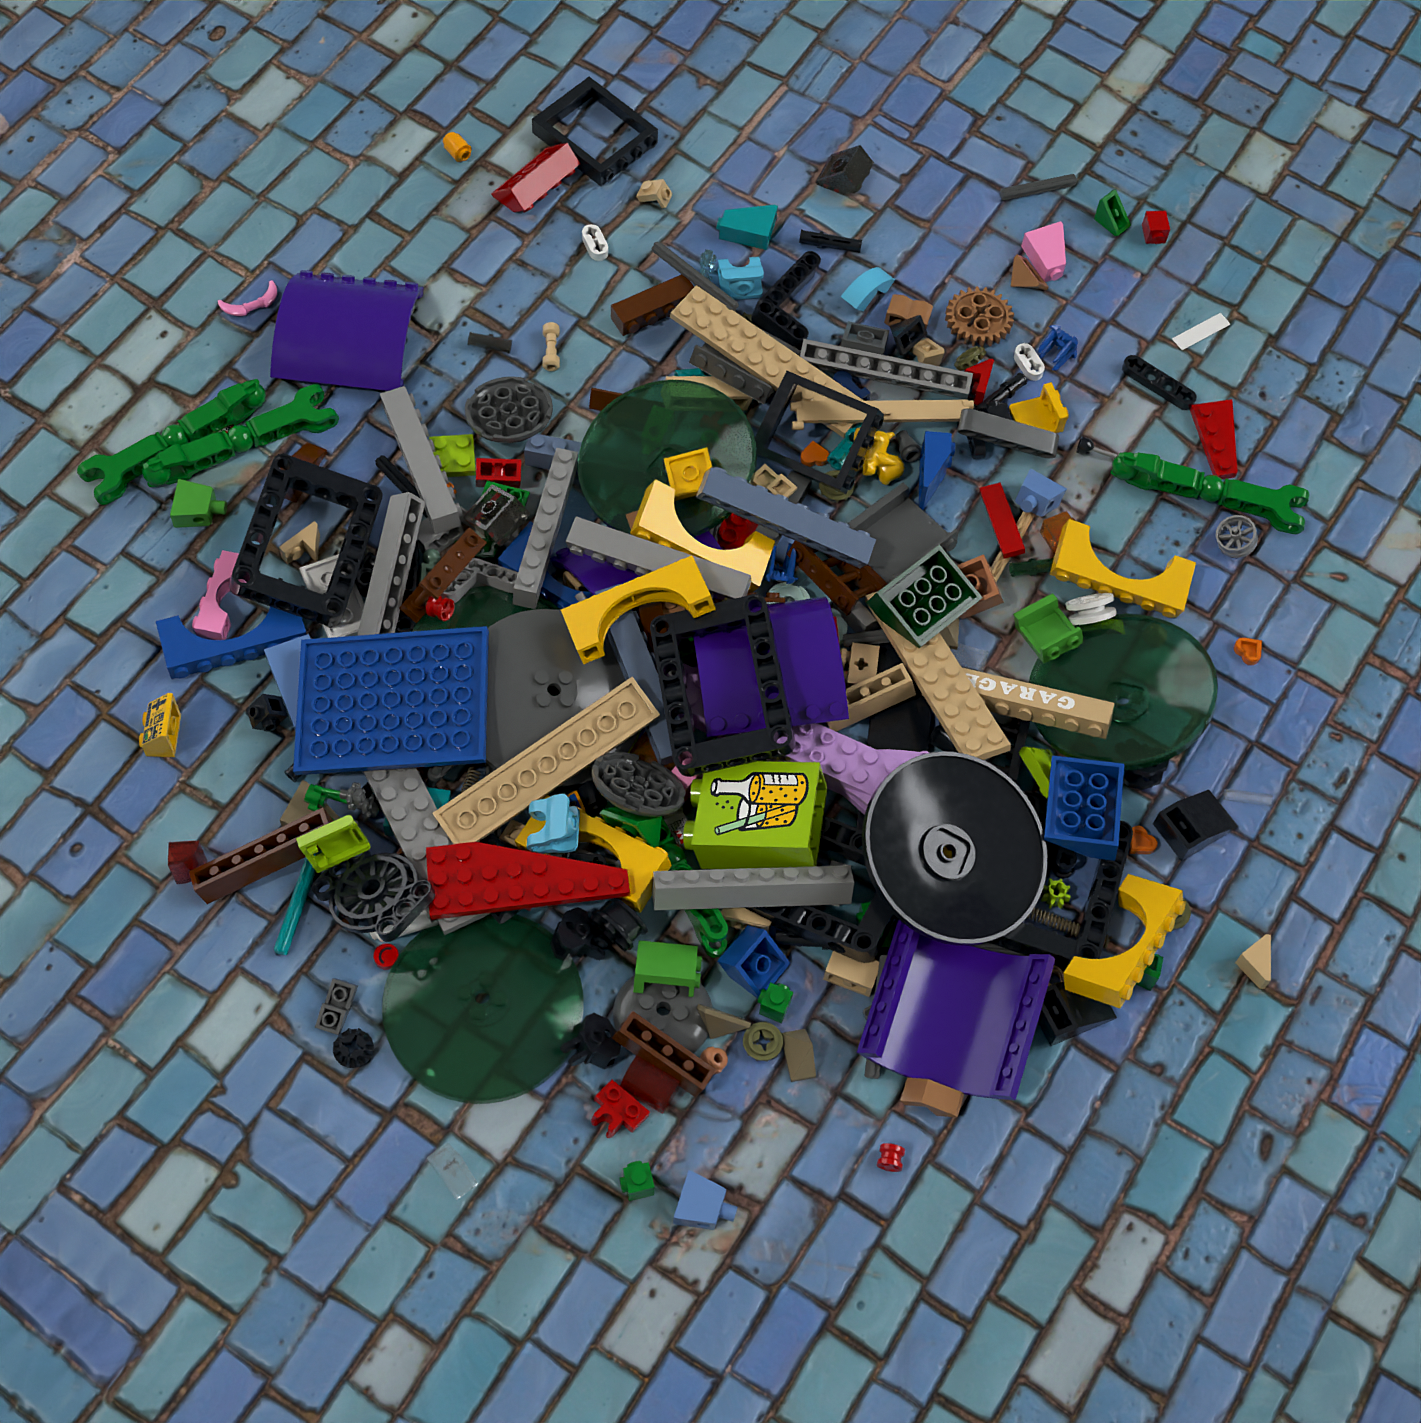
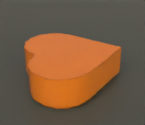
(814, 455)
(1249, 650)
(1142, 842)

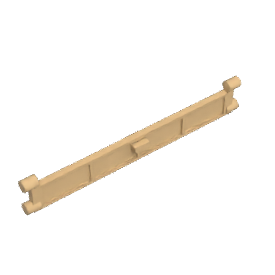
(892, 409)

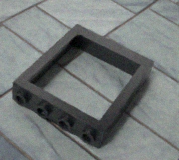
(600, 173)
(855, 457)

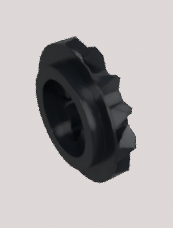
(358, 1057)

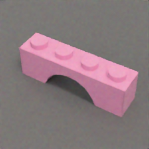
(212, 621)

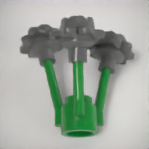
(354, 796)

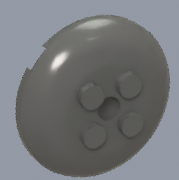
(508, 409)
(637, 785)
(682, 1022)

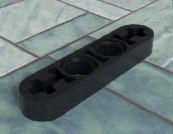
(1157, 384)

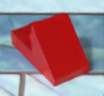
(980, 378)

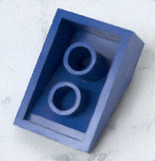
(933, 463)

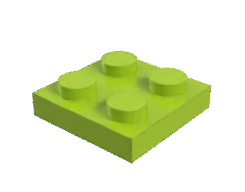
(456, 454)

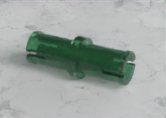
(1030, 567)

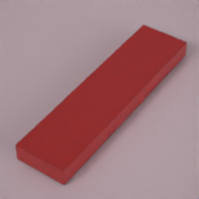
(1002, 520)

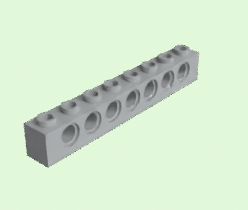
(887, 369)

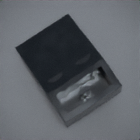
(1193, 823)
(1070, 1014)

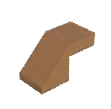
(933, 1095)

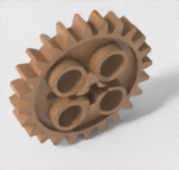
(984, 311)

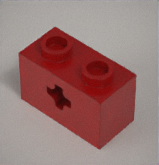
(499, 471)

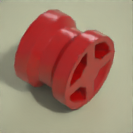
(441, 607)
(891, 1157)

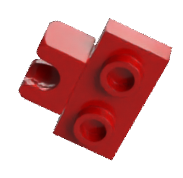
(618, 1109)

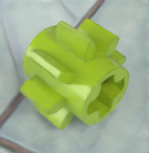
(1055, 900)

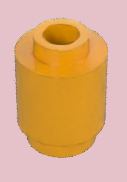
(457, 146)

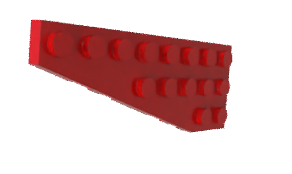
(495, 878)

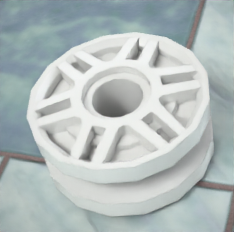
(1091, 608)

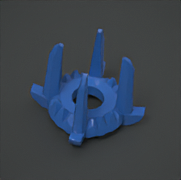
(1064, 342)
(780, 573)

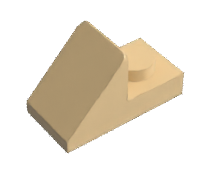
(928, 352)
(304, 541)

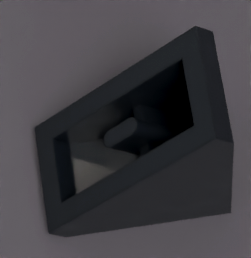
(908, 333)

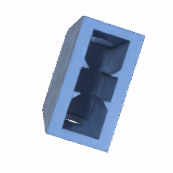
(1039, 494)
(702, 1203)

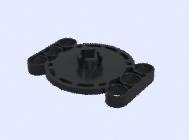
(390, 888)

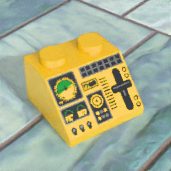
(161, 727)

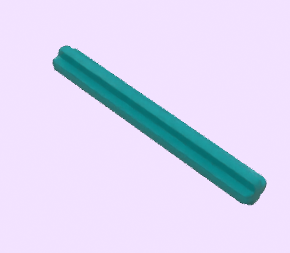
(295, 908)

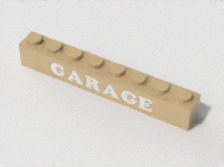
(1043, 704)

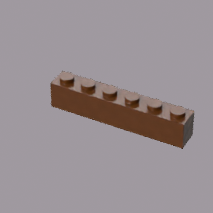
(255, 858)

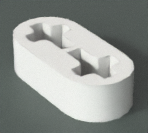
(591, 243)
(1032, 360)

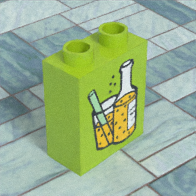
(757, 816)

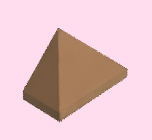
(1025, 275)

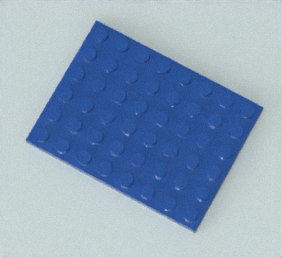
(392, 701)

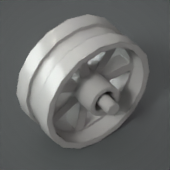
(1236, 536)

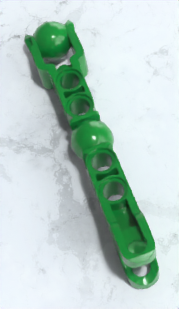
(228, 408)
(187, 459)
(1151, 472)
(707, 923)

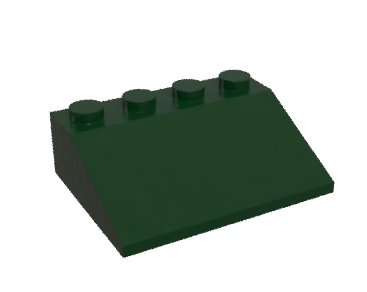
(925, 598)

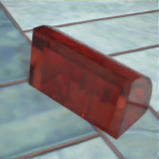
(184, 857)
(650, 1084)

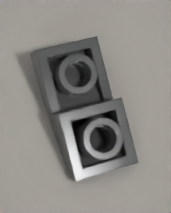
(336, 1006)

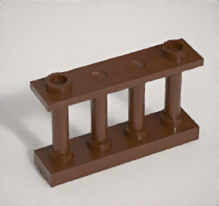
(443, 574)
(833, 586)

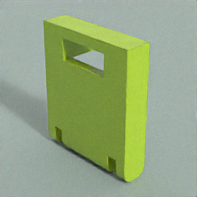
(1039, 764)
(337, 841)

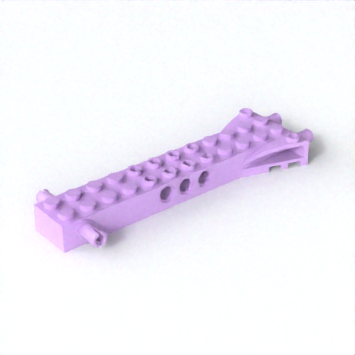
(846, 764)

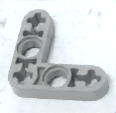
(478, 571)

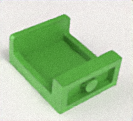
(1047, 629)
(667, 965)

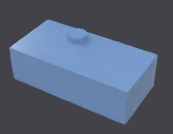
(284, 665)

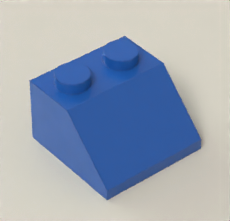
(754, 960)

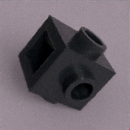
(267, 712)

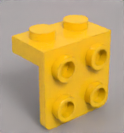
(1042, 412)

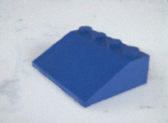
(1085, 806)

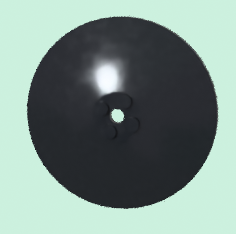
(993, 841)

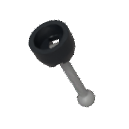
(1086, 446)

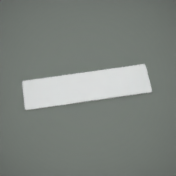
(1201, 331)

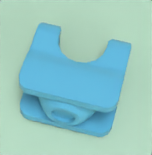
(741, 281)
(561, 826)

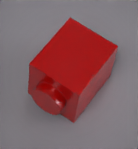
(1155, 227)

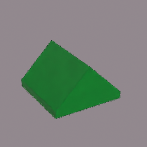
(644, 827)

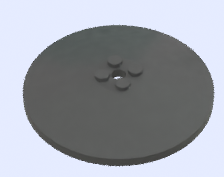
(525, 659)

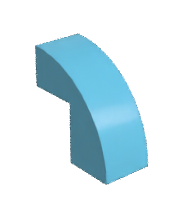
(866, 286)

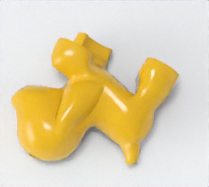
(888, 466)

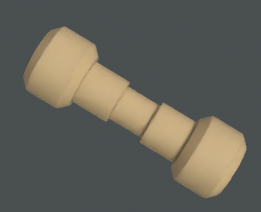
(551, 361)

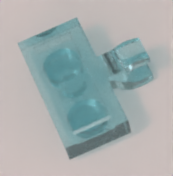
(707, 263)

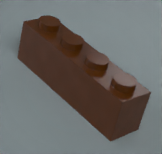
(649, 305)
(664, 1053)

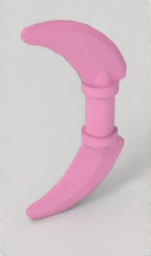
(261, 302)

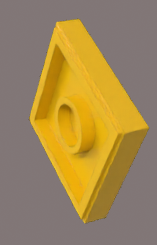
(687, 471)

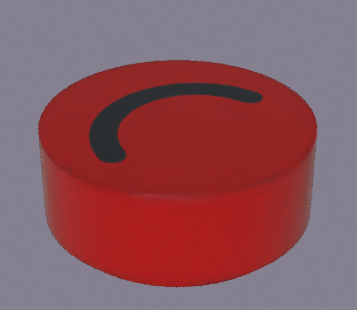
(385, 956)

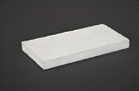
(317, 579)

